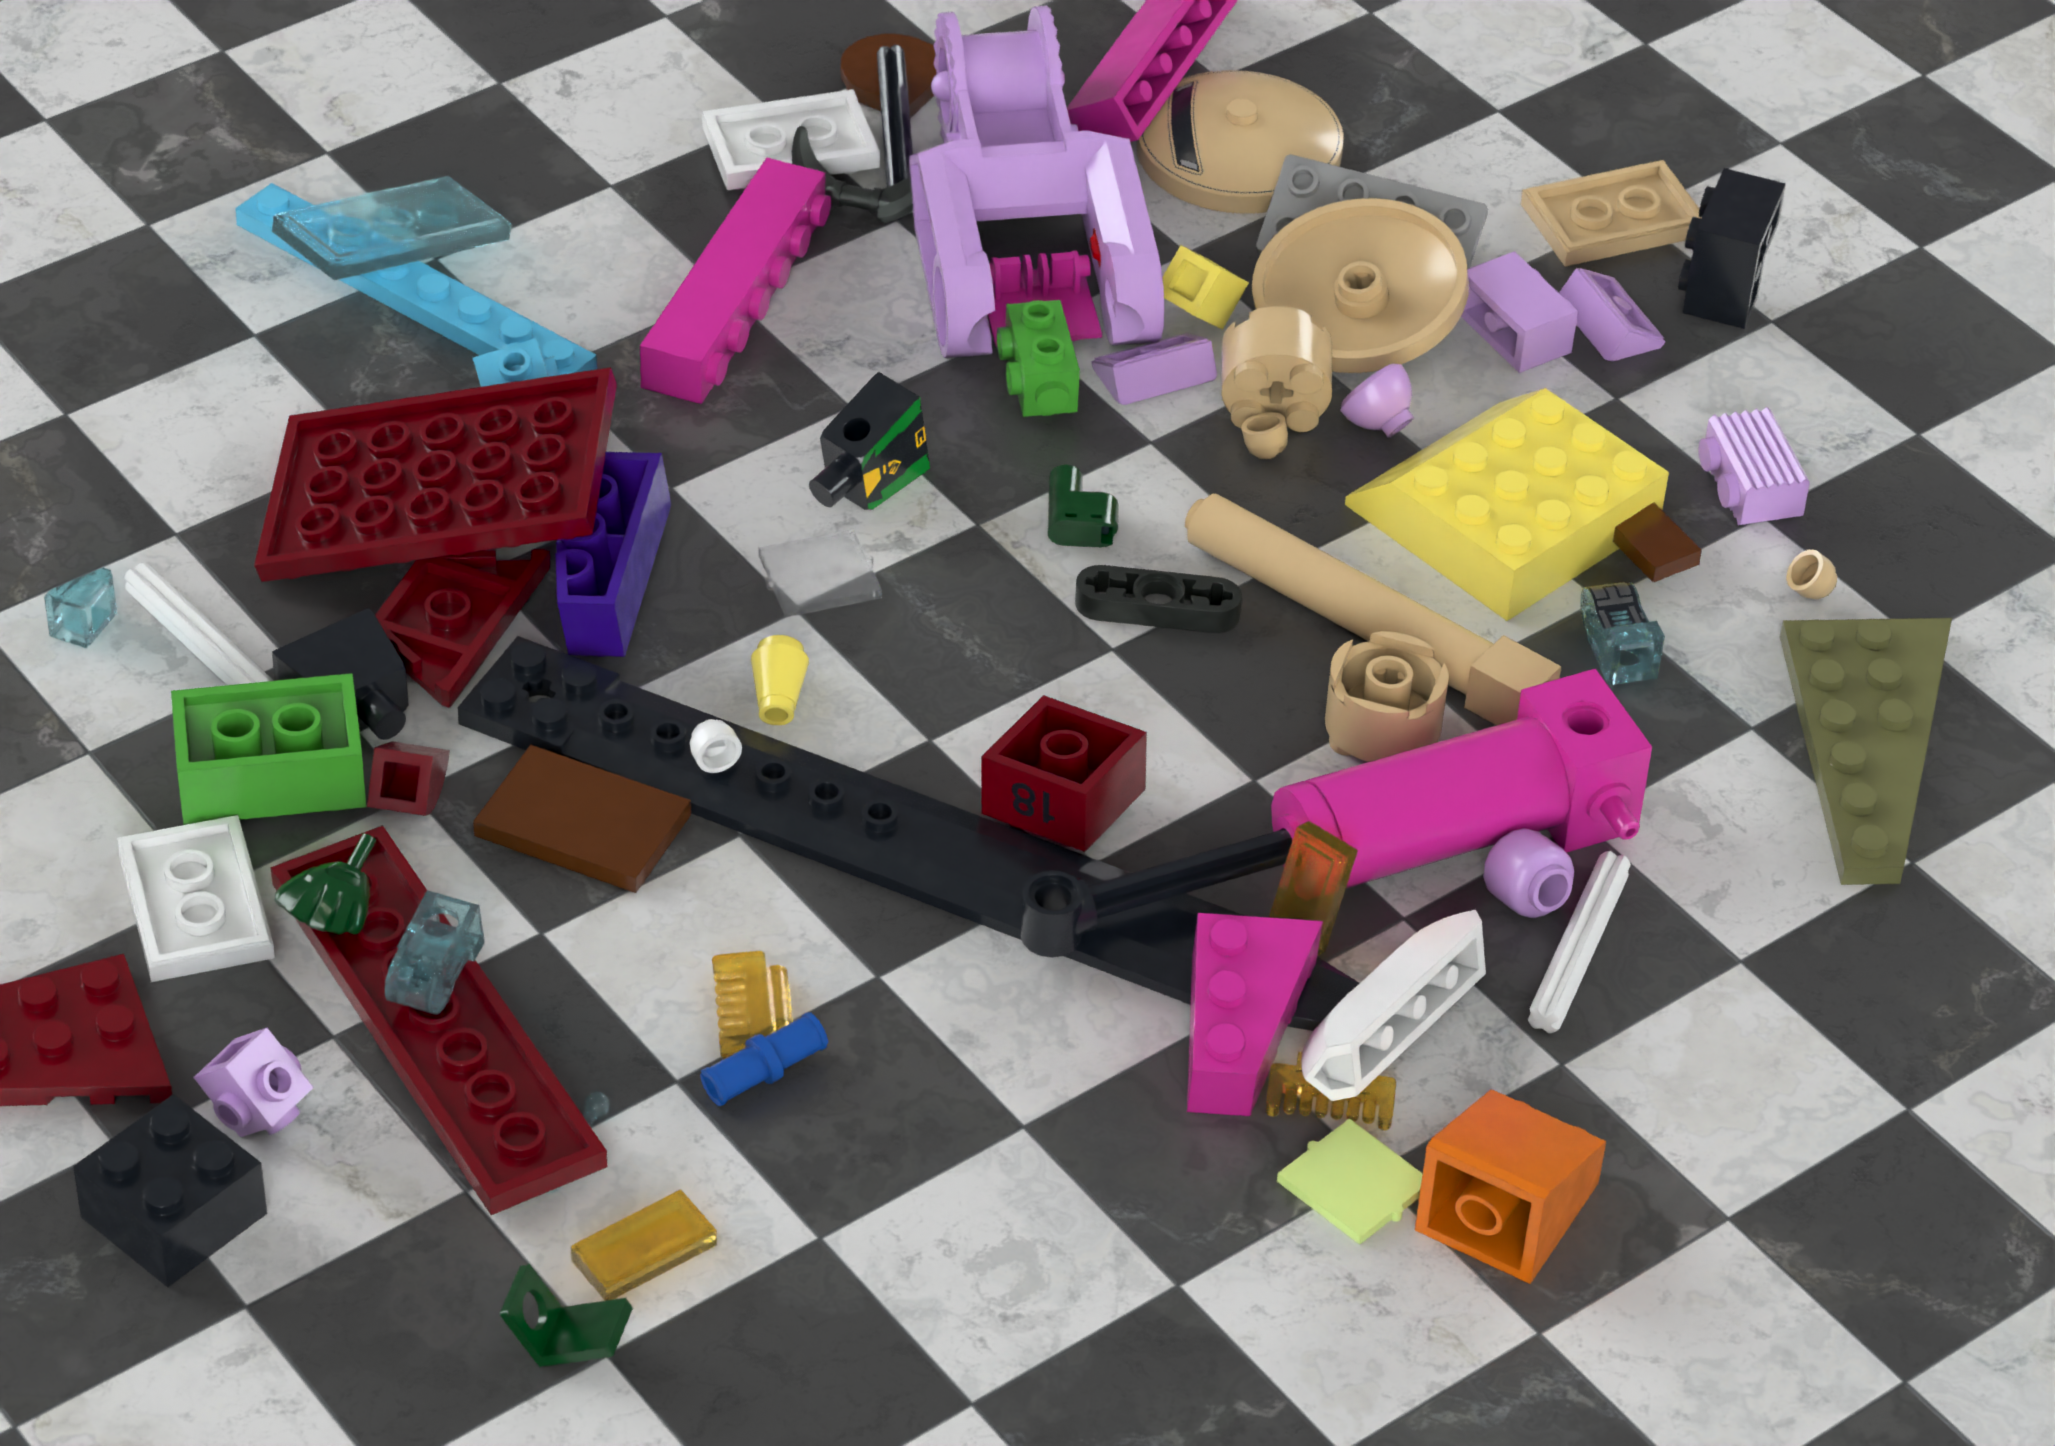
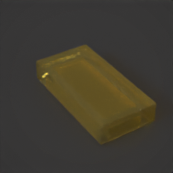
(1314, 879)
(643, 1245)

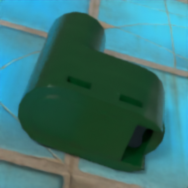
(1078, 515)

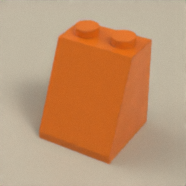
(1506, 1183)

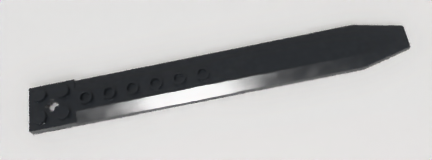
(840, 816)

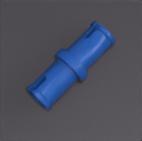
(764, 1059)

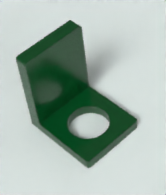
(565, 1332)

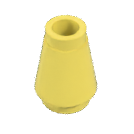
(778, 676)

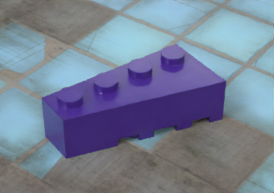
(607, 572)

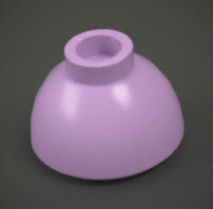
(1381, 401)

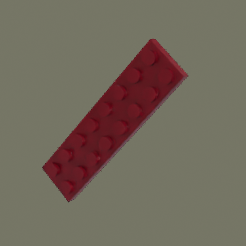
(469, 1063)

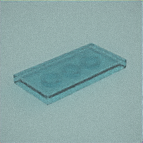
(391, 227)

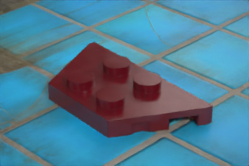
(454, 613)

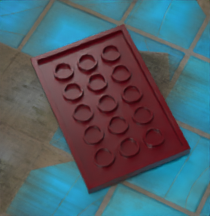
(438, 475)

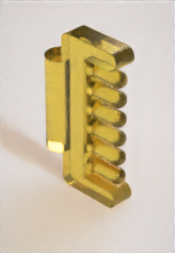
(749, 998)
(1290, 1080)

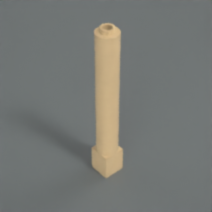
(1482, 670)

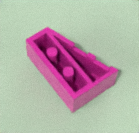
(1241, 1002)

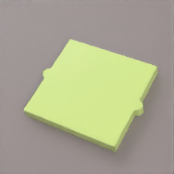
(1353, 1181)

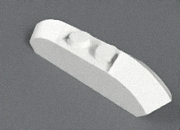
(1394, 1006)

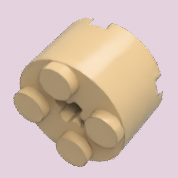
(1277, 366)
(1385, 696)

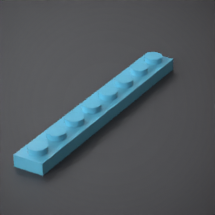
(427, 295)

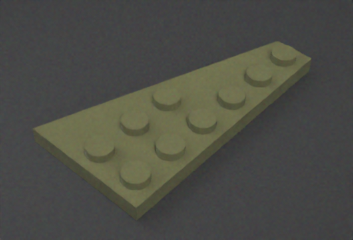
(1866, 721)

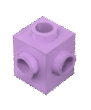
(254, 1084)

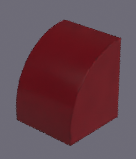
(407, 777)

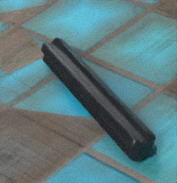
(894, 113)

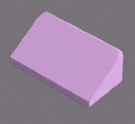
(1610, 316)
(1157, 368)

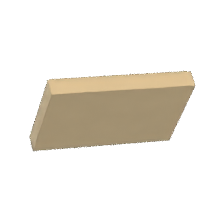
(1611, 212)

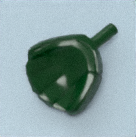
(331, 895)

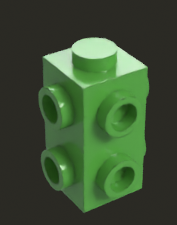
(1040, 358)

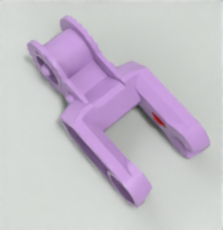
(1019, 157)

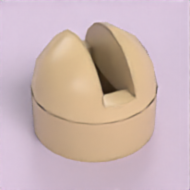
(1265, 434)
(1812, 575)

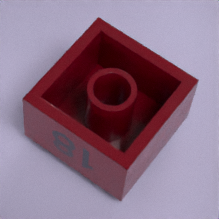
(1063, 773)

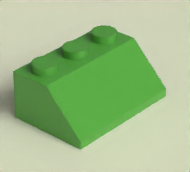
(268, 748)

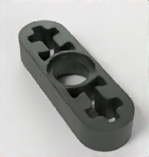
(1118, 608)

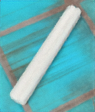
(192, 627)
(1579, 942)

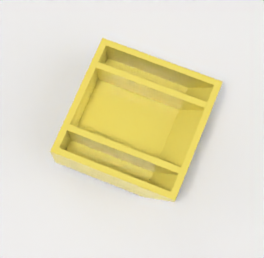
(1514, 499)

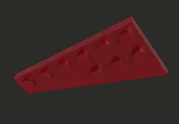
(78, 1037)

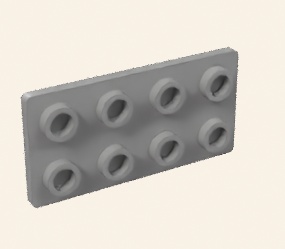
(1313, 184)

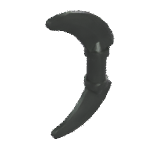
(886, 203)

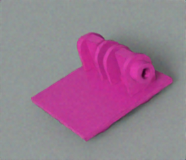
(1062, 282)

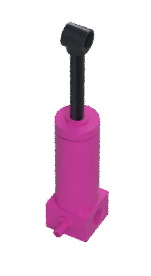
(1561, 767)

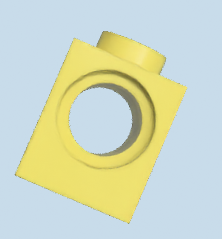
(1202, 287)

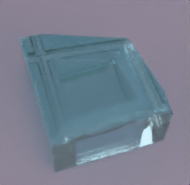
(81, 608)

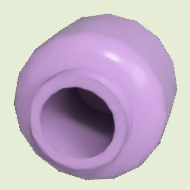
(1529, 873)

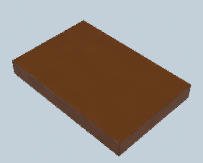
(582, 818)

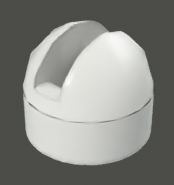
(715, 746)

